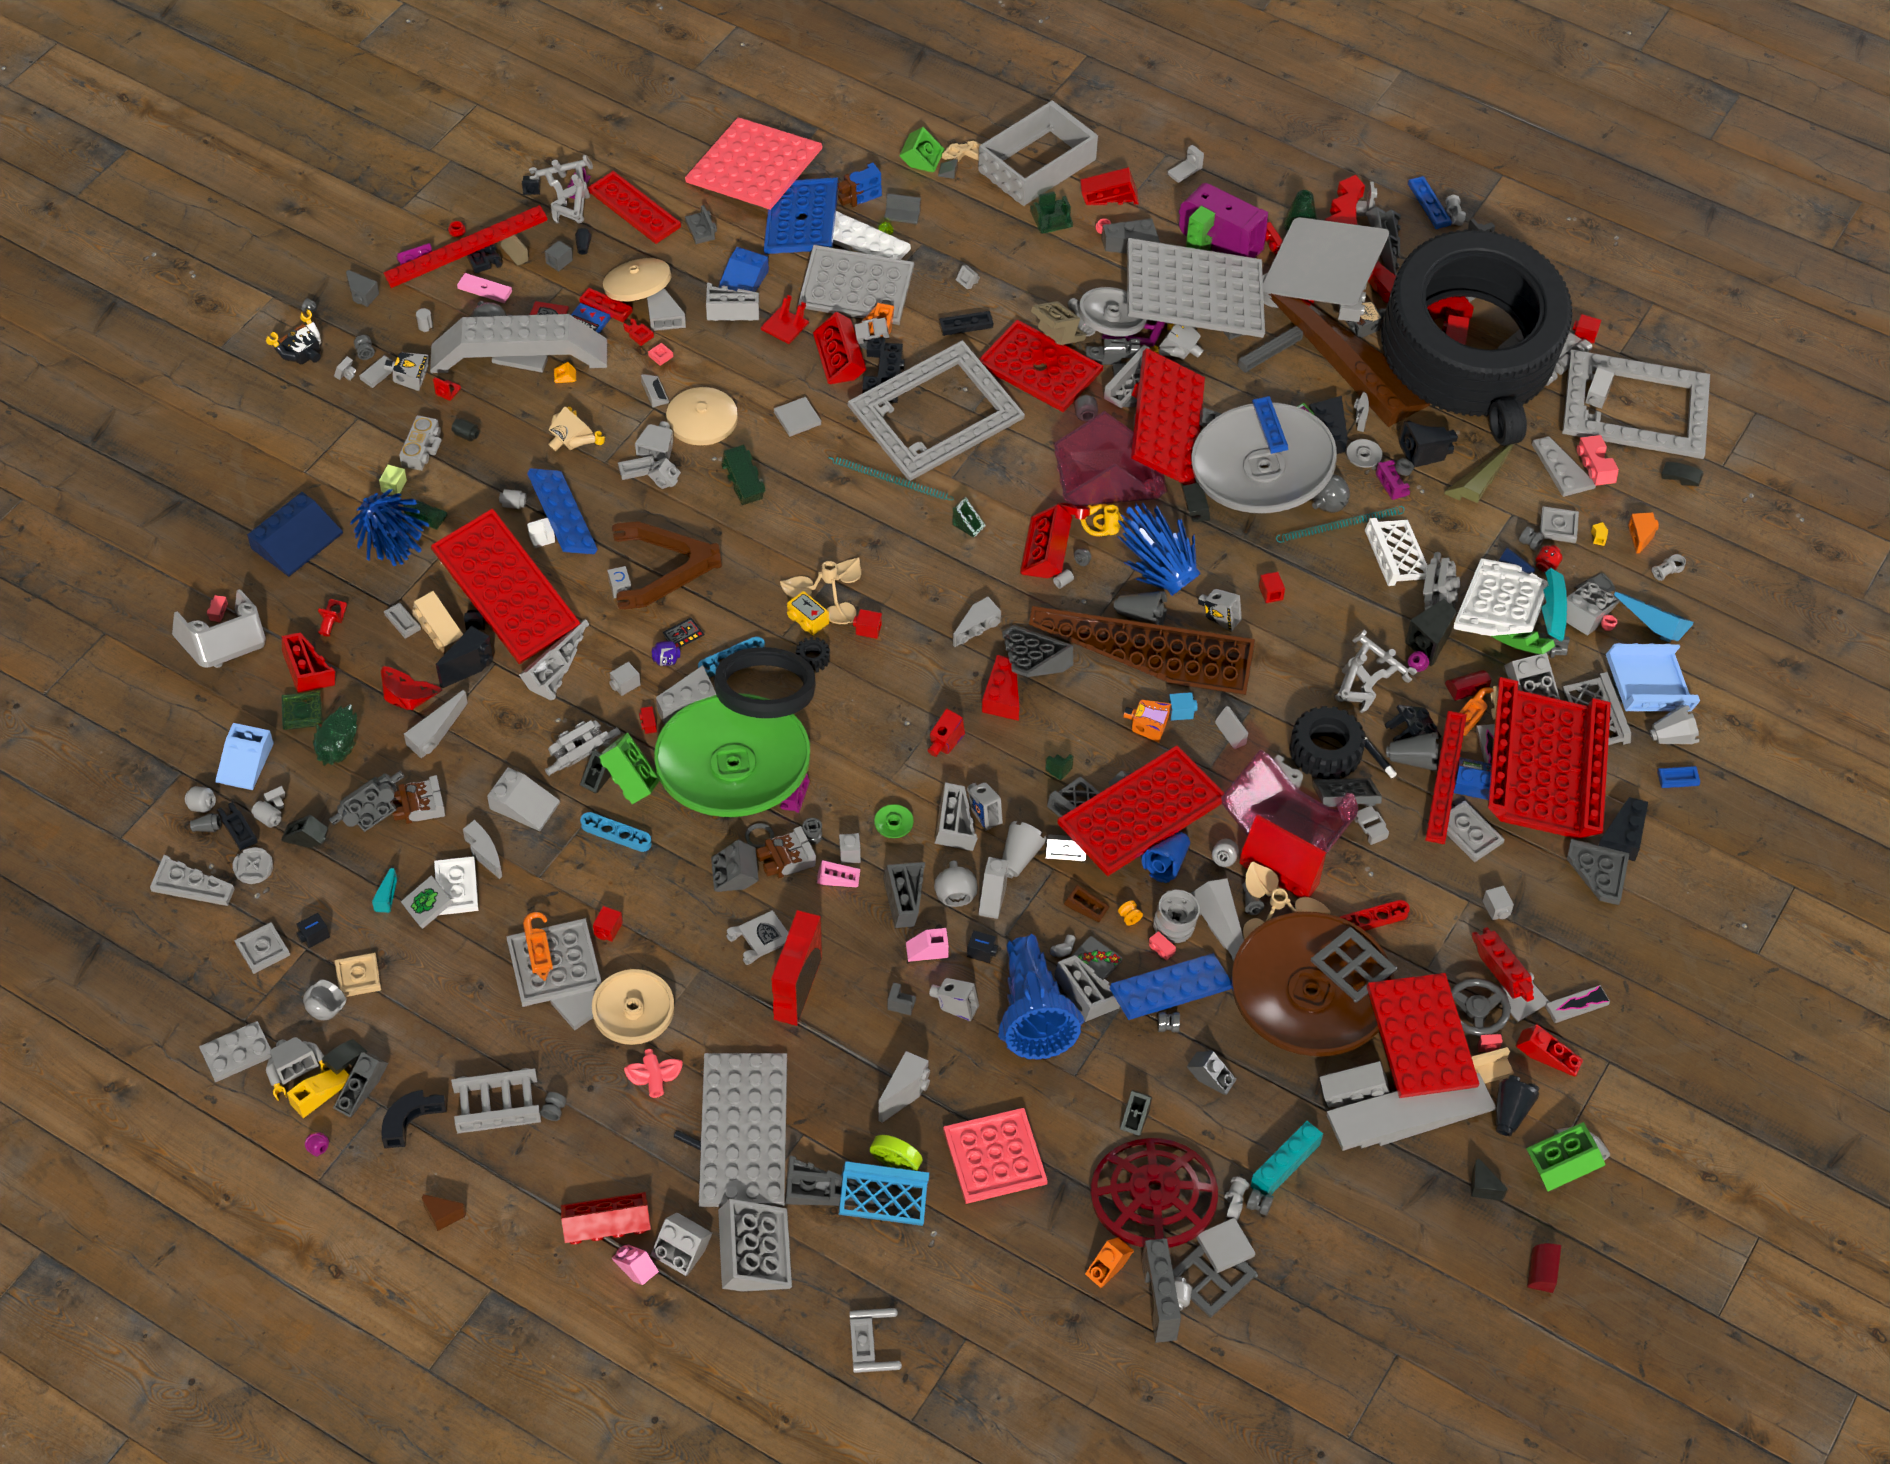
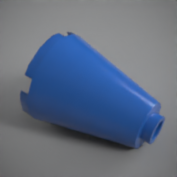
(1166, 857)

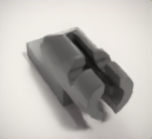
(1113, 351)

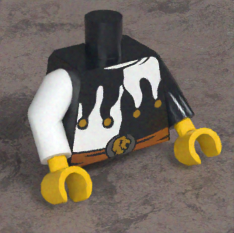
(299, 344)

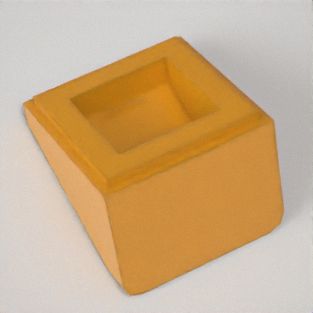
(565, 373)

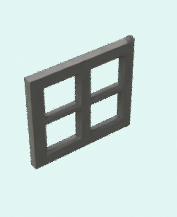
(1338, 978)
(1230, 1291)

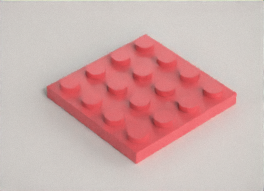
(995, 1155)

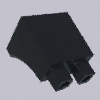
(1426, 444)

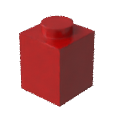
(1587, 328)
(1271, 587)
(868, 623)
(607, 924)

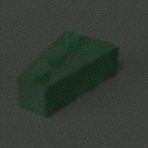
(743, 474)

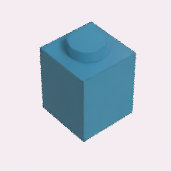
(1182, 706)

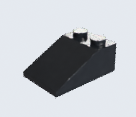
(465, 658)

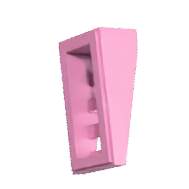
(829, 879)

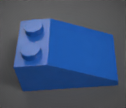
(745, 270)

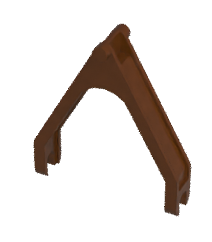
(701, 556)

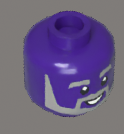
(665, 653)

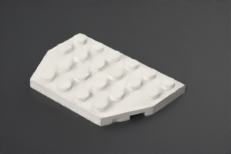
(1501, 600)

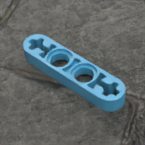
(708, 662)
(617, 829)

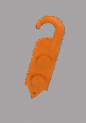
(1475, 709)
(538, 946)

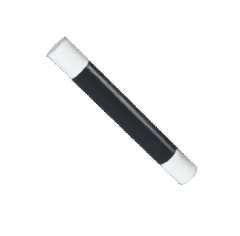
(1379, 758)

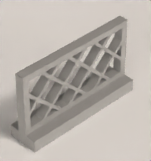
(1608, 694)

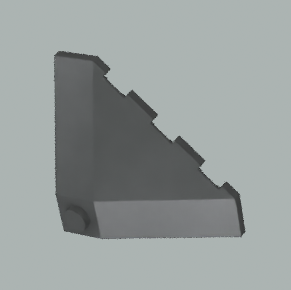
(1036, 653)

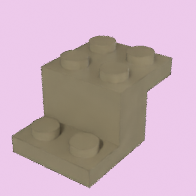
(1058, 323)

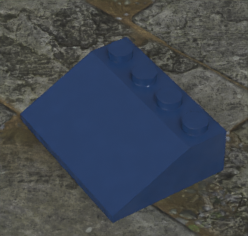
(294, 534)

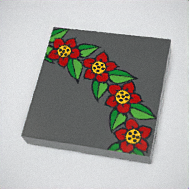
(1098, 957)

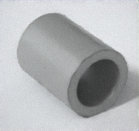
(1063, 578)

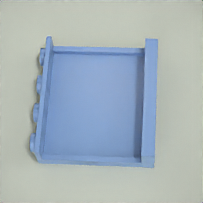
(1649, 677)

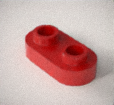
(1080, 512)

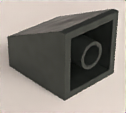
(1431, 629)

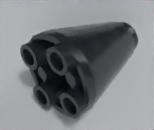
(1513, 1103)

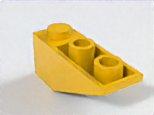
(316, 1090)

